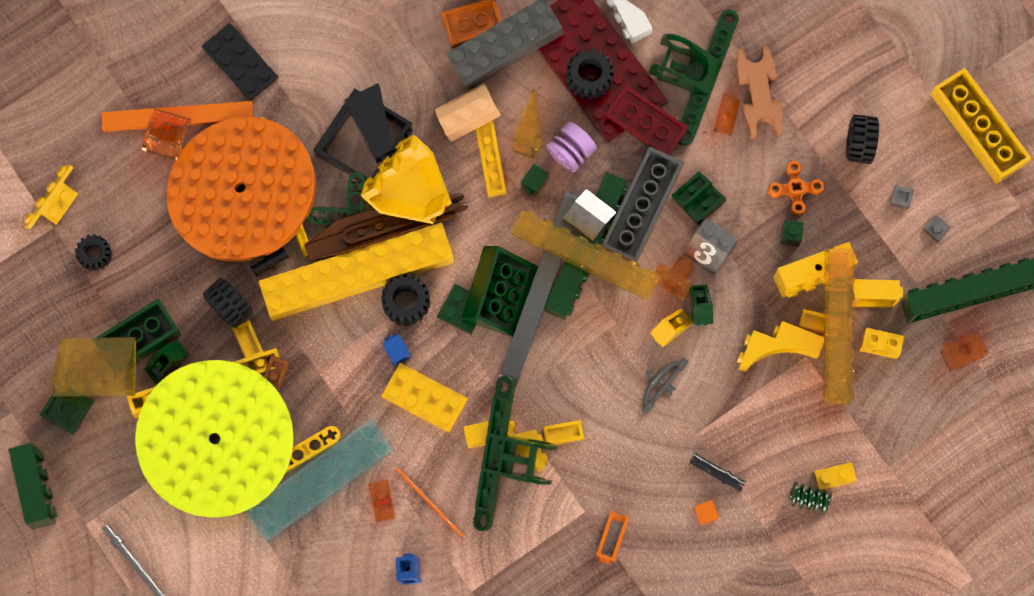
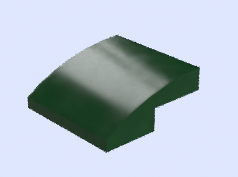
(698, 198)

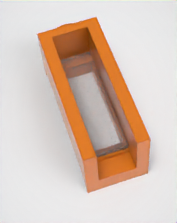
(612, 538)

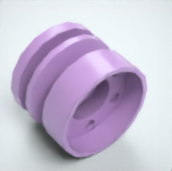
(571, 147)

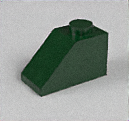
(701, 305)
(166, 361)

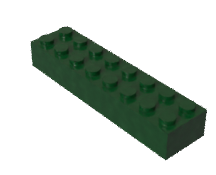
(968, 291)

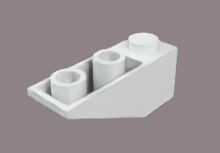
(632, 19)

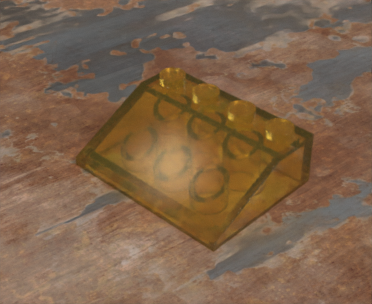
(95, 367)

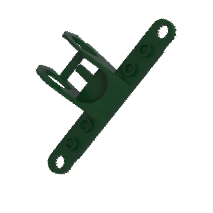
(701, 71)
(501, 455)

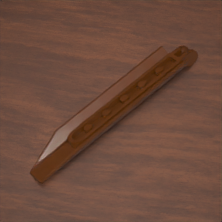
(370, 228)

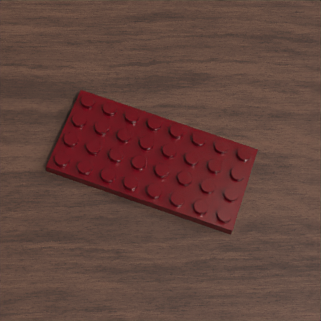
(589, 29)

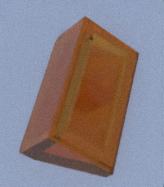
(727, 115)

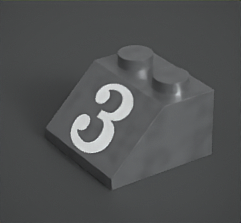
(710, 246)

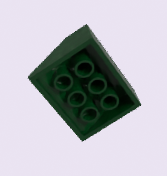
(499, 290)

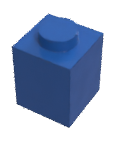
(396, 349)

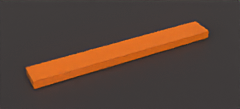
(198, 114)

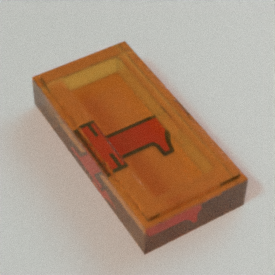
(381, 501)

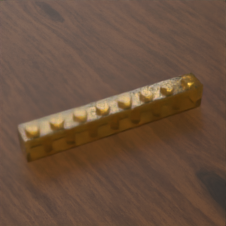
(585, 255)
(838, 325)

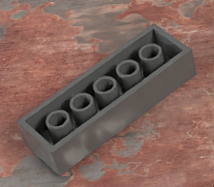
(505, 43)
(642, 204)

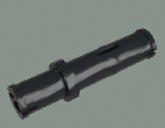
(718, 472)

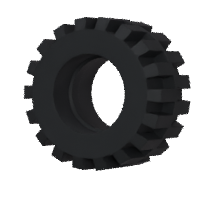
(593, 60)
(862, 139)
(399, 285)
(227, 302)

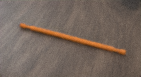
(429, 502)

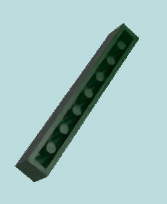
(571, 277)

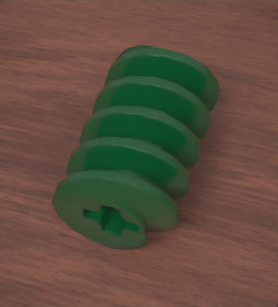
(810, 498)

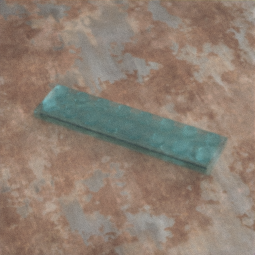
(320, 480)

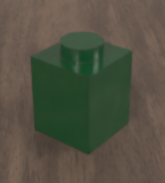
(534, 180)
(791, 233)

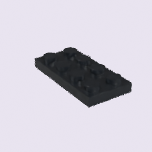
(239, 62)

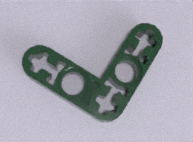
(350, 207)

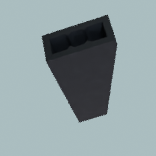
(370, 118)

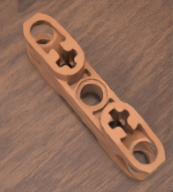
(760, 106)

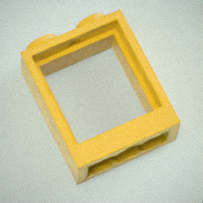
(876, 293)

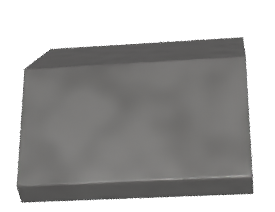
(589, 215)

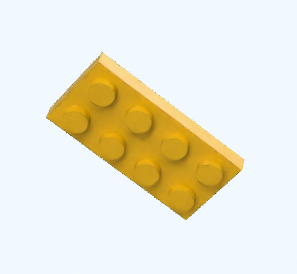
(424, 397)

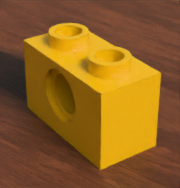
(881, 343)

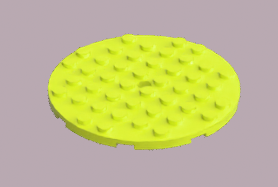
(177, 448)

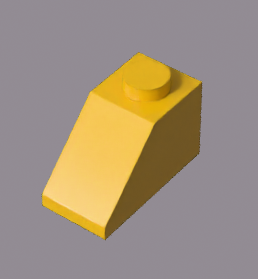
(671, 327)

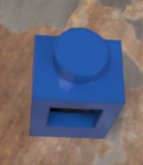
(403, 574)

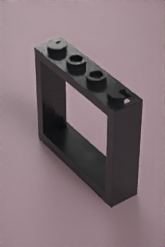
(336, 125)

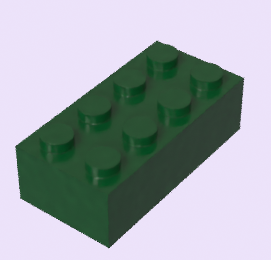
(150, 326)
(32, 486)

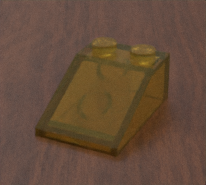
(528, 134)

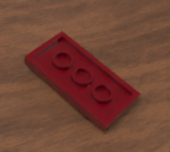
(646, 121)

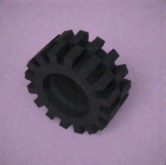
(96, 263)

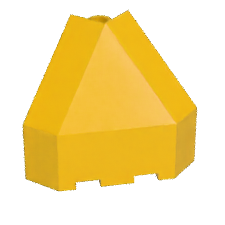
(408, 184)

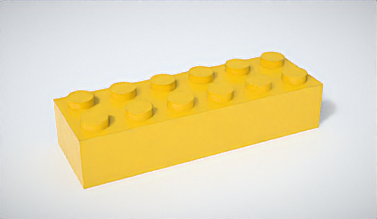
(980, 126)

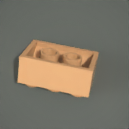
(467, 112)

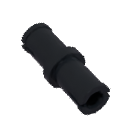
(269, 262)

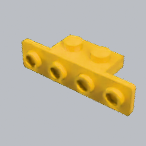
(55, 201)

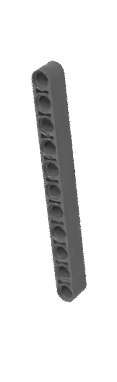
(535, 301)

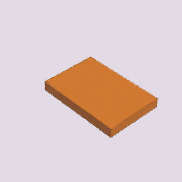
(469, 21)

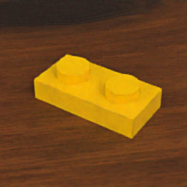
(835, 476)

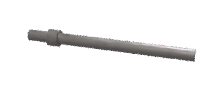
(117, 542)

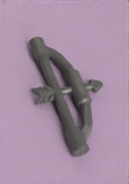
(648, 404)

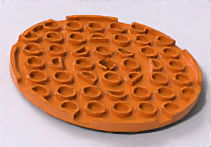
(248, 223)

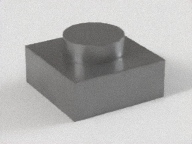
(902, 197)
(936, 228)

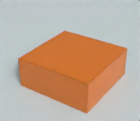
(706, 512)

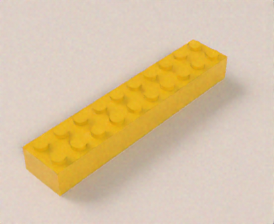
(356, 271)

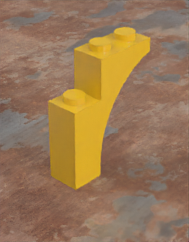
(787, 339)
(477, 433)

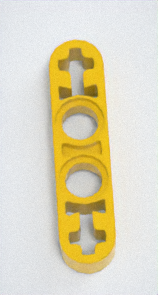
(308, 453)

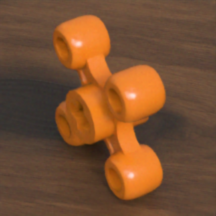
(796, 196)

